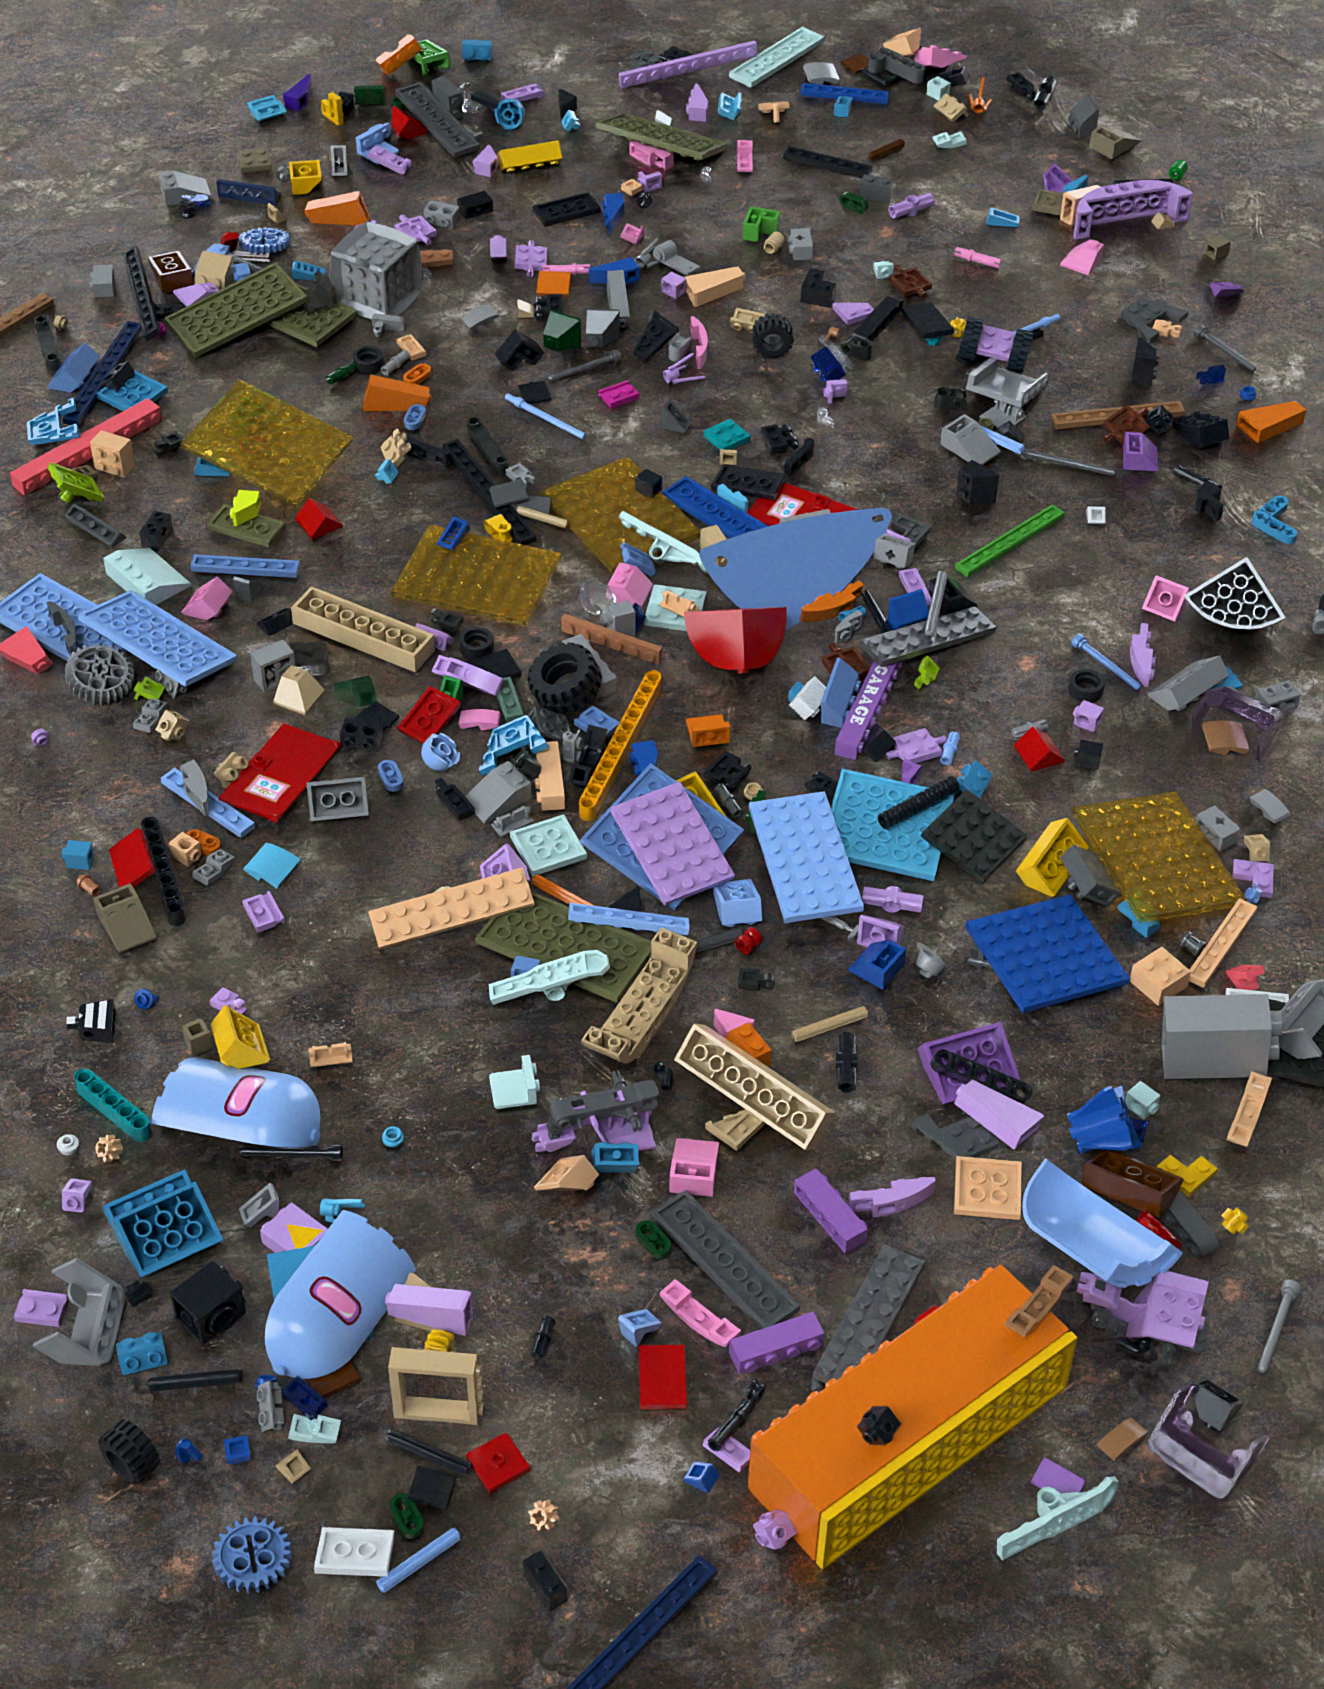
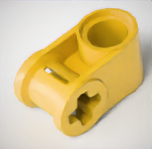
(498, 528)

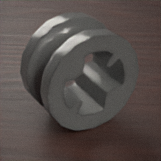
(283, 177)

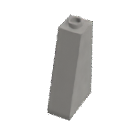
(617, 295)

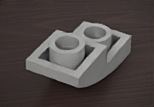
(479, 316)
(847, 626)
(150, 716)
(1270, 805)
(215, 866)

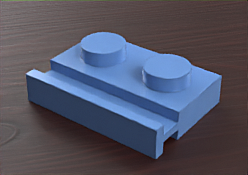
(638, 558)
(596, 717)

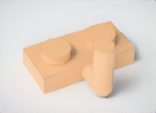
(776, 106)

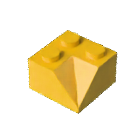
(304, 176)

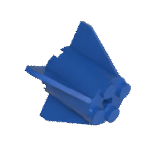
(1104, 1123)

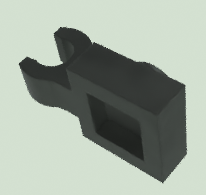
(171, 441)
(448, 620)
(752, 978)

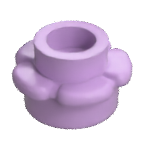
(40, 737)

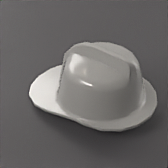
(929, 962)

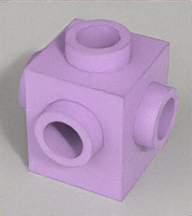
(774, 1529)

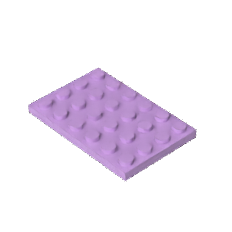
(672, 843)

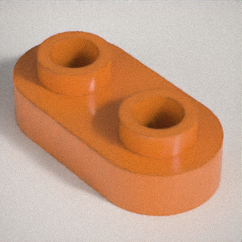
(417, 374)
(205, 840)

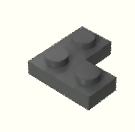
(911, 528)

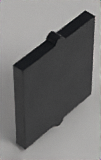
(534, 392)
(378, 713)
(431, 1487)

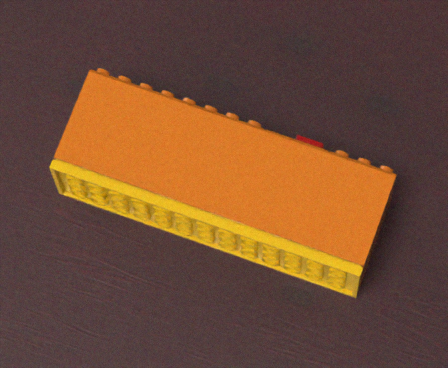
(950, 1383)

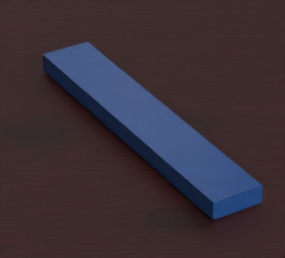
(834, 92)

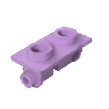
(440, 639)

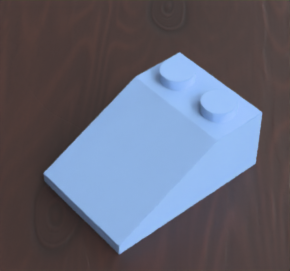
(738, 902)

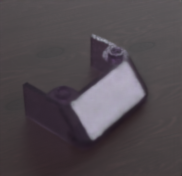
(1265, 717)
(1193, 1456)

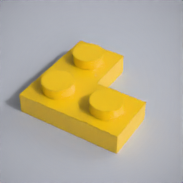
(333, 108)
(1193, 1176)

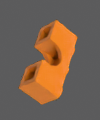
(391, 61)

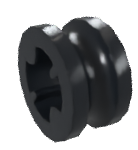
(641, 203)
(755, 1391)

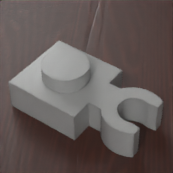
(520, 472)

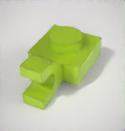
(928, 672)

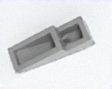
(195, 786)

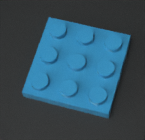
(133, 391)

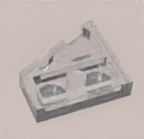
(837, 352)

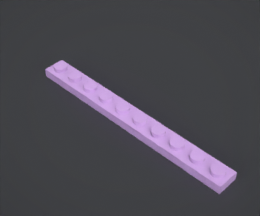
(687, 64)

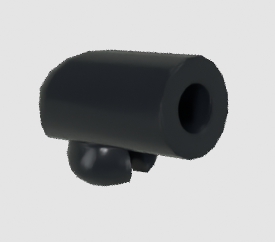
(664, 1074)
(1134, 1348)

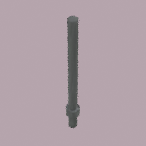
(1032, 454)

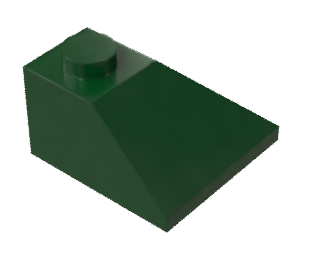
(562, 332)

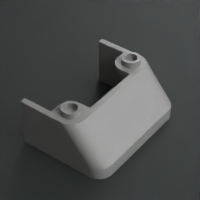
(1302, 1020)
(96, 1321)

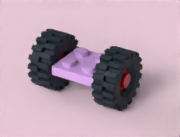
(995, 343)

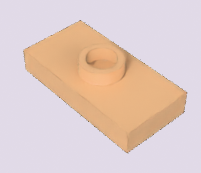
(412, 346)

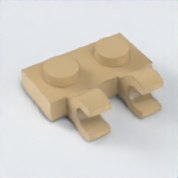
(394, 449)

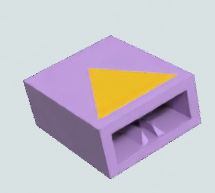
(291, 1230)

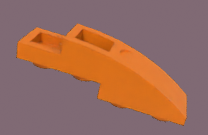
(830, 606)

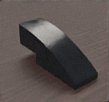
(955, 77)

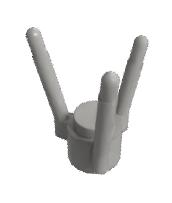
(645, 258)

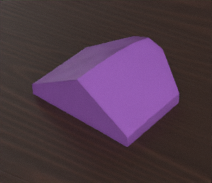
(1055, 179)
(1225, 289)

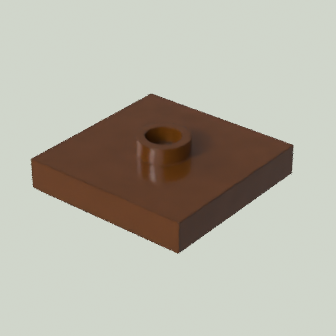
(336, 1381)

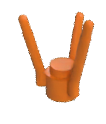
(979, 104)

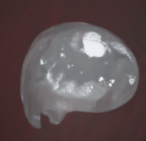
(469, 105)
(595, 596)

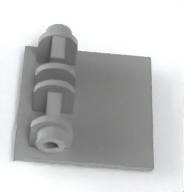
(1003, 412)

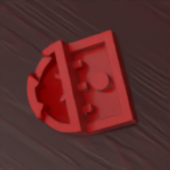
(1151, 1223)

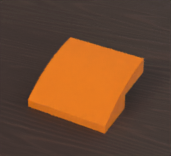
(553, 283)

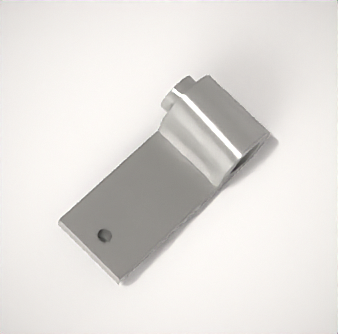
(667, 254)

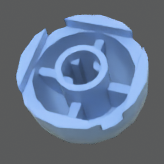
(440, 752)

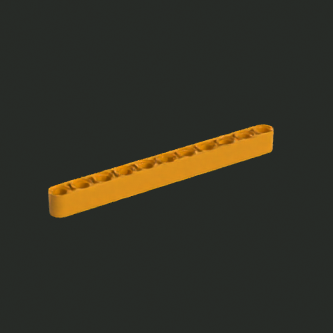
(620, 746)

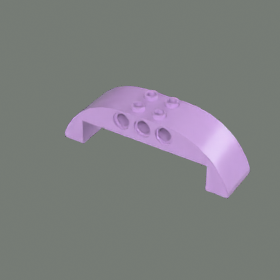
(1131, 201)

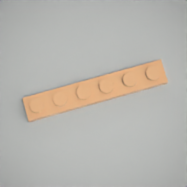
(1221, 942)

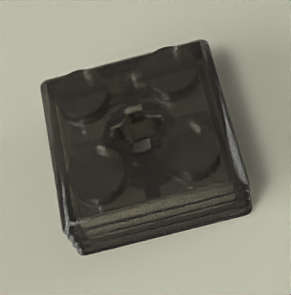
(312, 657)

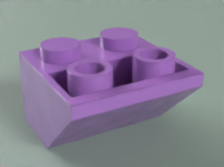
(1139, 453)

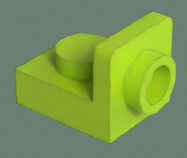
(148, 689)

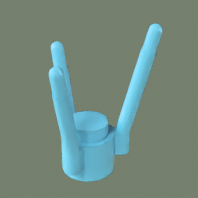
(332, 1208)

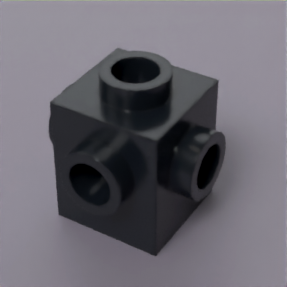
(1159, 420)
(878, 1425)

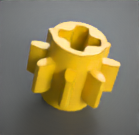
(959, 326)
(1235, 1220)

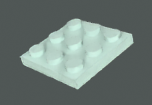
(663, 618)
(548, 845)

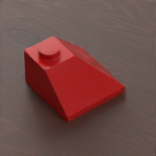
(406, 125)

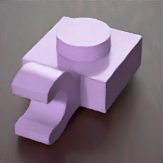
(228, 998)

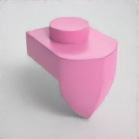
(633, 234)

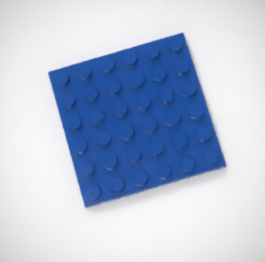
(1046, 953)

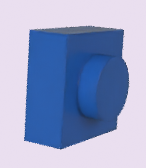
(237, 1450)

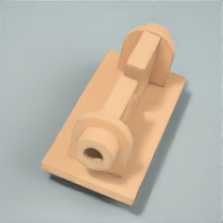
(676, 605)
(332, 1055)

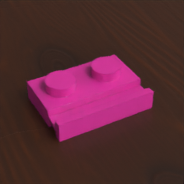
(619, 394)

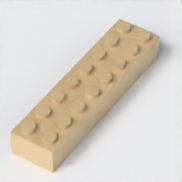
(363, 629)
(755, 1086)

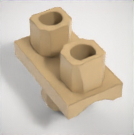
(230, 768)

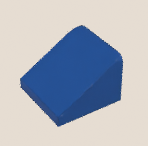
(702, 1476)

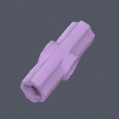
(911, 205)
(892, 899)

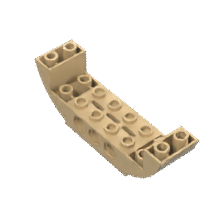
(646, 1001)

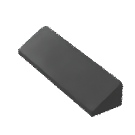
(94, 525)

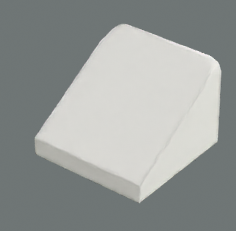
(662, 118)
(1096, 515)

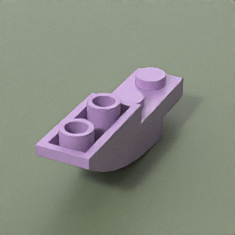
(1141, 655)
(469, 674)
(898, 1198)

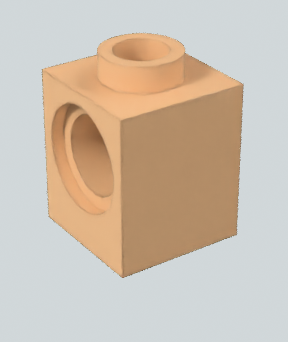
(185, 849)

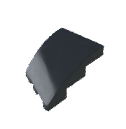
(486, 98)

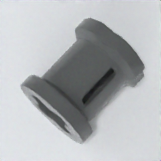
(1193, 944)

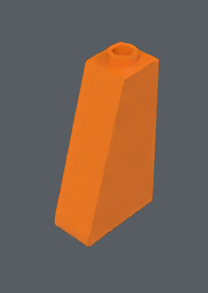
(339, 210)
(393, 395)
(1270, 420)

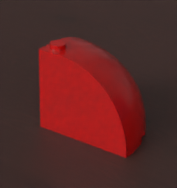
(737, 637)

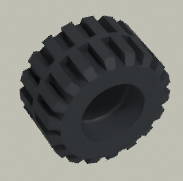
(772, 325)
(129, 1451)

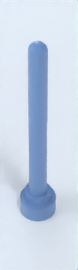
(1081, 643)

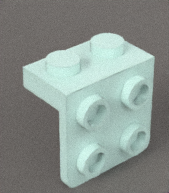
(515, 1086)

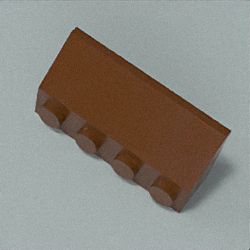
(1131, 1182)

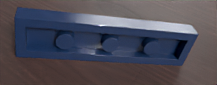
(247, 192)

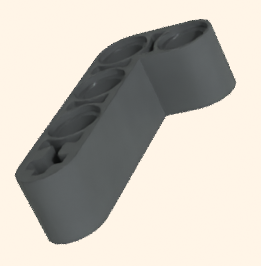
(897, 64)

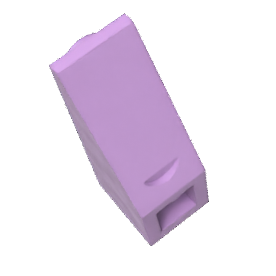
(697, 105)

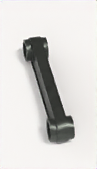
(47, 343)
(487, 445)

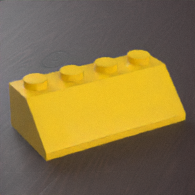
(529, 156)
(1042, 866)
(238, 1039)

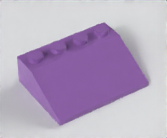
(983, 1045)

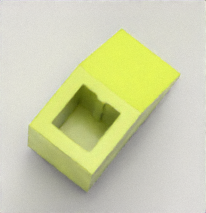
(245, 506)

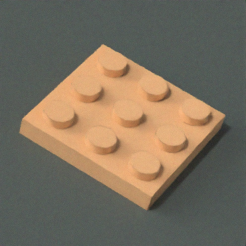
(987, 1188)

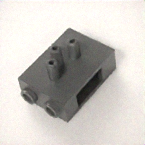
(1089, 876)

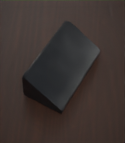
(118, 376)
(276, 621)

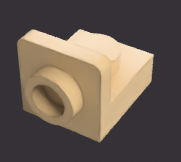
(1258, 846)

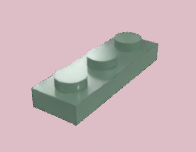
(509, 701)

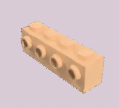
(550, 779)

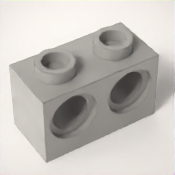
(442, 214)

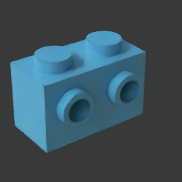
(476, 50)
(615, 1157)

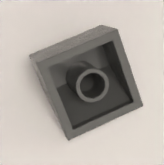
(1084, 117)
(877, 188)

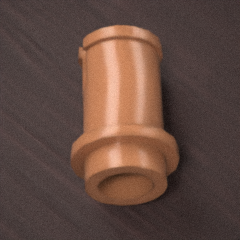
(85, 882)

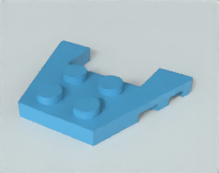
(48, 428)
(510, 737)

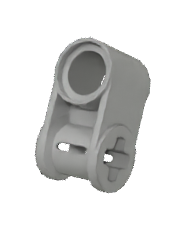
(679, 347)

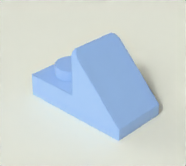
(636, 1324)

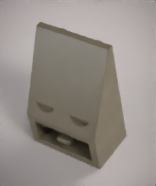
(1112, 141)
(124, 918)

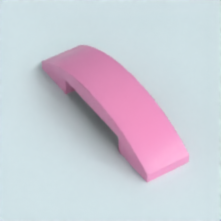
(744, 156)
(699, 332)
(697, 1316)

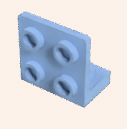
(369, 139)

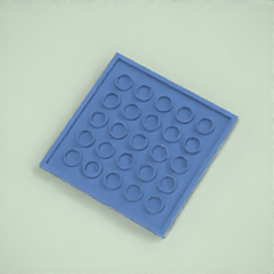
(611, 845)

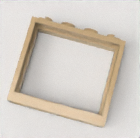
(440, 1364)

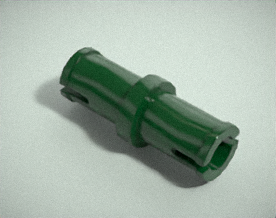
(341, 373)

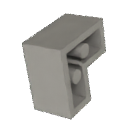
(619, 618)
(269, 662)

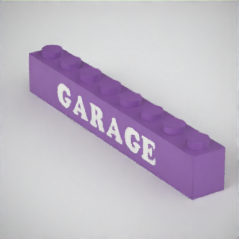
(865, 709)

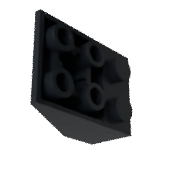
(1202, 429)

